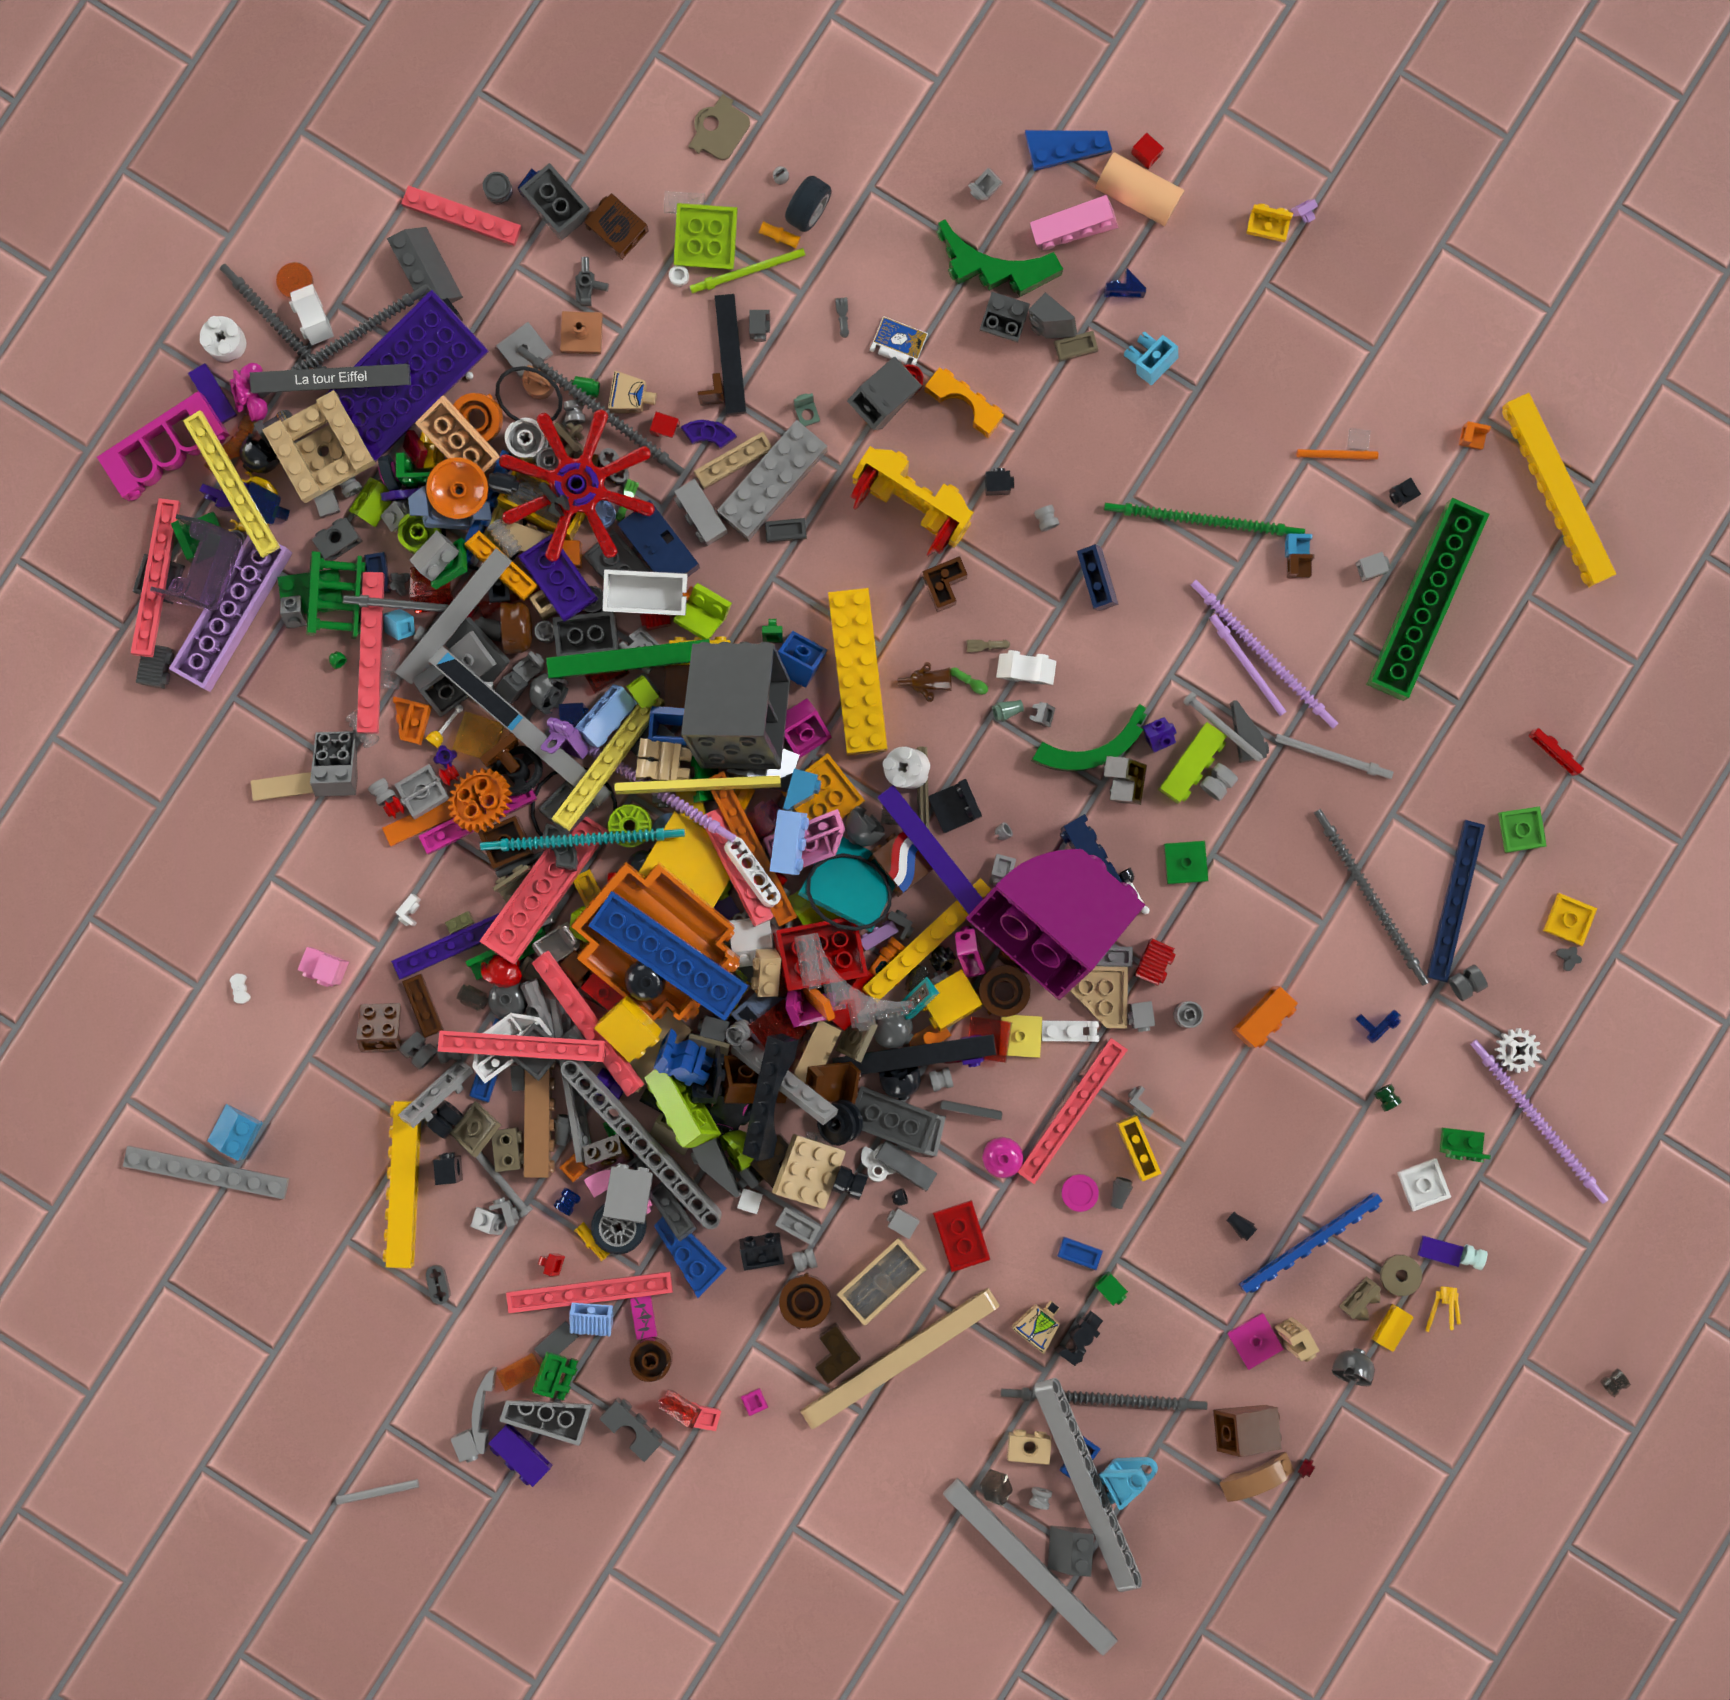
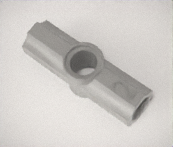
(537, 1003)

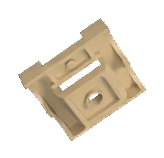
(301, 460)

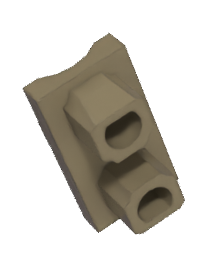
(575, 431)

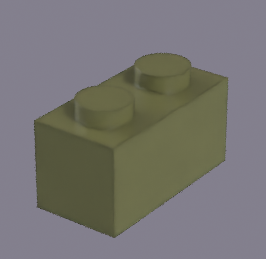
(460, 922)

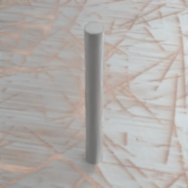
(377, 1492)

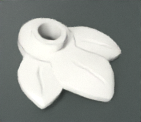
(870, 1162)

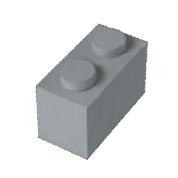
(434, 556)

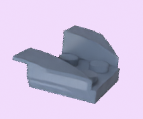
(420, 506)

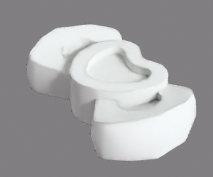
(239, 988)

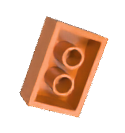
(1265, 1017)

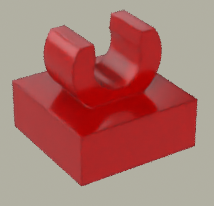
(552, 1264)

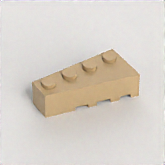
(817, 1049)

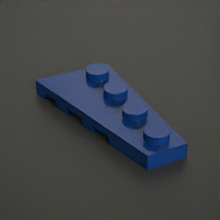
(693, 1258)

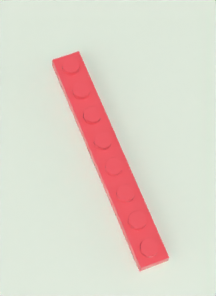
(155, 576)
(370, 656)
(585, 1021)
(521, 1046)
(1072, 1110)
(589, 1292)

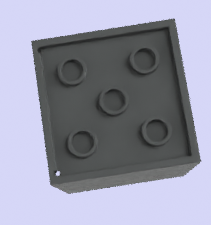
(736, 706)

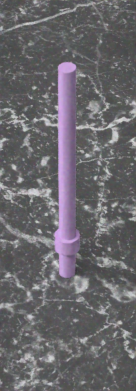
(1224, 632)

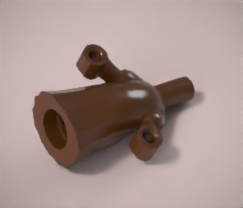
(926, 679)

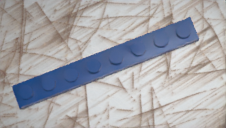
(1304, 1248)

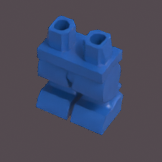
(683, 1060)

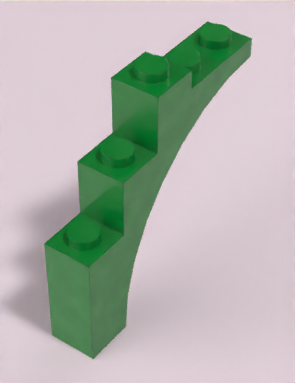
(993, 272)

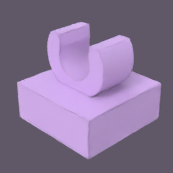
(1305, 210)

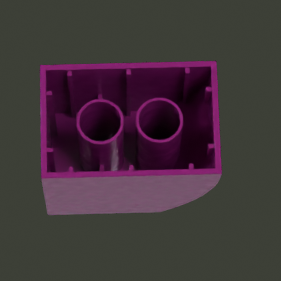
(1057, 916)

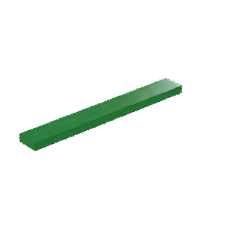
(620, 659)

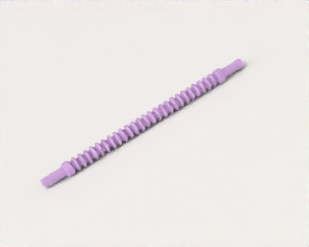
(1318, 708)
(713, 826)

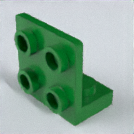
(406, 472)
(187, 543)
(1462, 1143)

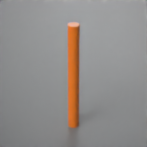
(1344, 454)

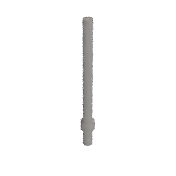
(1372, 768)

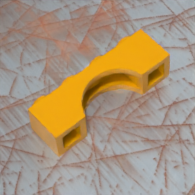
(945, 386)

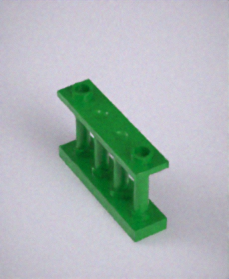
(316, 603)

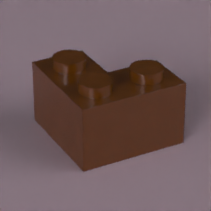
(939, 582)

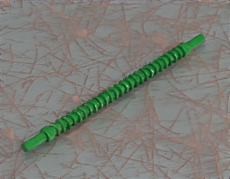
(1128, 509)

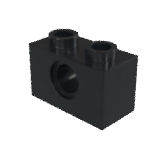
(448, 1169)

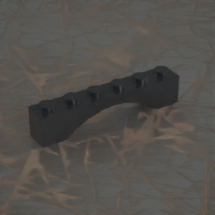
(761, 1134)

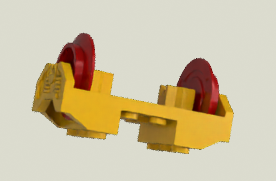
(886, 473)

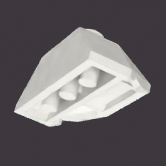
(513, 1024)

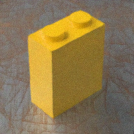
(954, 1001)
(628, 1029)

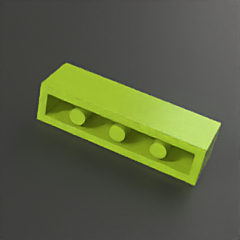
(1192, 762)

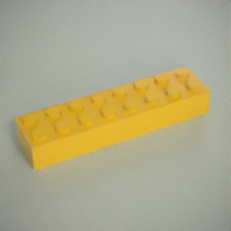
(857, 671)

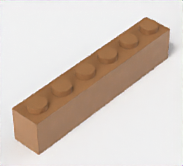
(539, 1125)

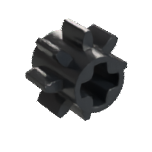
(942, 959)

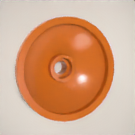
(448, 477)

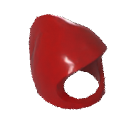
(501, 972)

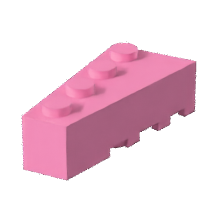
(1074, 223)

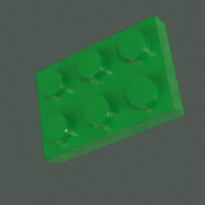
(299, 585)

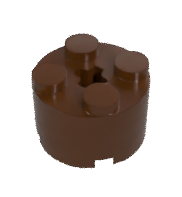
(575, 969)
(659, 1367)

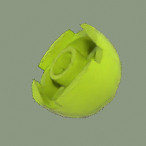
(734, 1143)

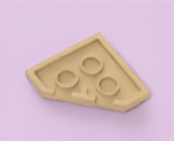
(1105, 995)

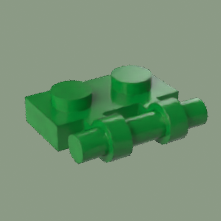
(550, 1374)

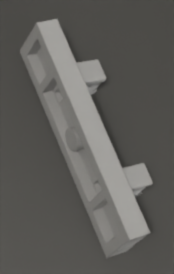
(436, 1093)

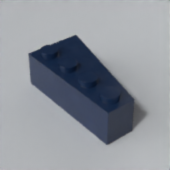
(1084, 837)

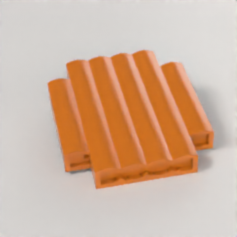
(674, 907)

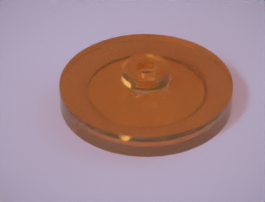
(293, 277)

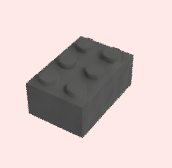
(586, 633)

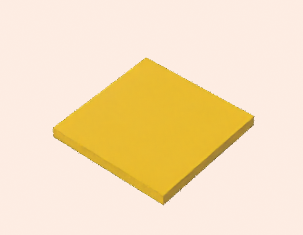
(690, 859)

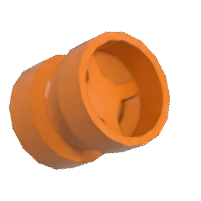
(892, 949)

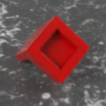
(1147, 150)
(664, 425)

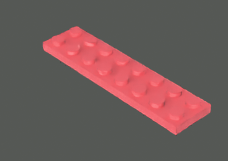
(537, 898)

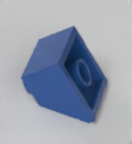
(801, 658)

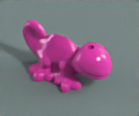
(242, 393)

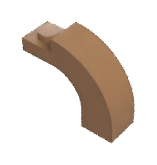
(1258, 1480)

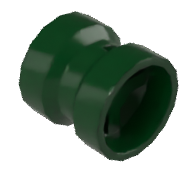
(1387, 1097)

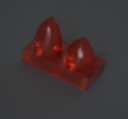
(679, 1408)

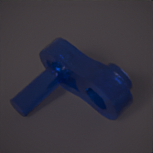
(1391, 1021)

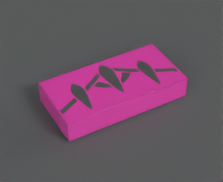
(643, 1317)

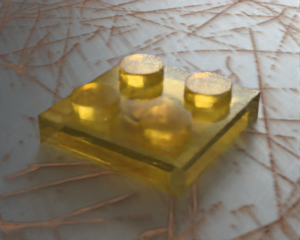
(477, 735)

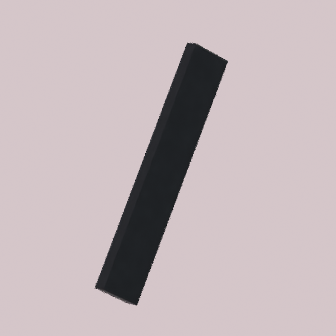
(730, 354)

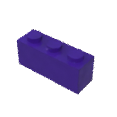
(520, 1455)

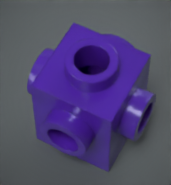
(1159, 734)

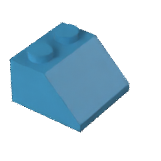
(801, 789)
(234, 1133)

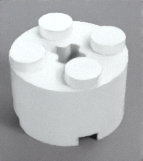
(212, 339)
(520, 431)
(896, 768)

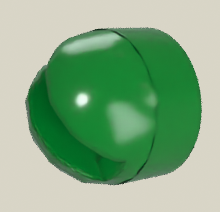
(337, 659)

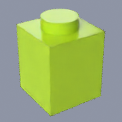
(642, 692)

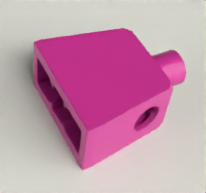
(968, 943)

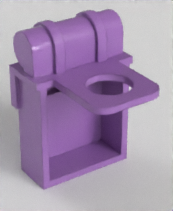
(566, 737)

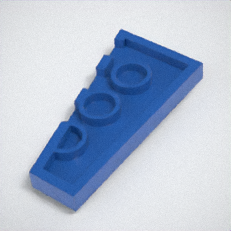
(1058, 147)

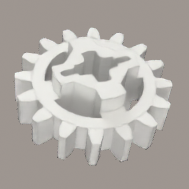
(1524, 1046)

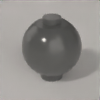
(893, 1031)

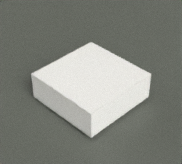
(750, 1201)

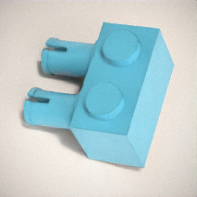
(1157, 358)

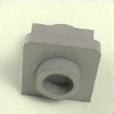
(1001, 867)

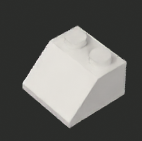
(749, 938)

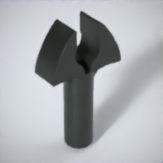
(563, 500)

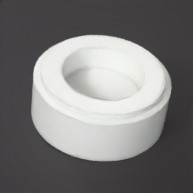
(678, 276)

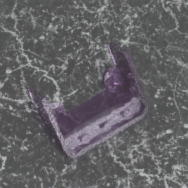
(209, 569)

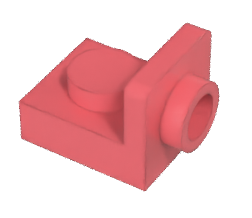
(707, 1418)

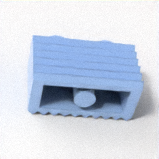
(591, 1319)

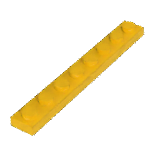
(921, 947)

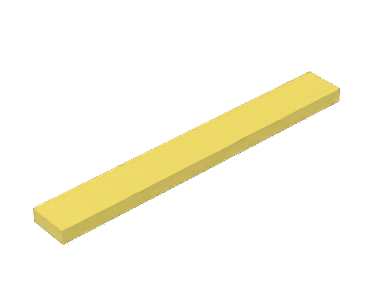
(231, 484)
(604, 766)
(698, 785)

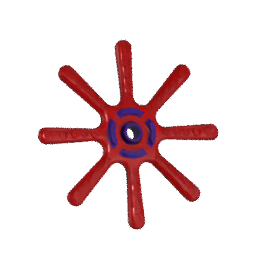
(580, 470)

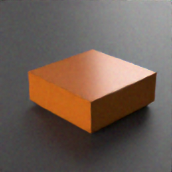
(572, 1169)

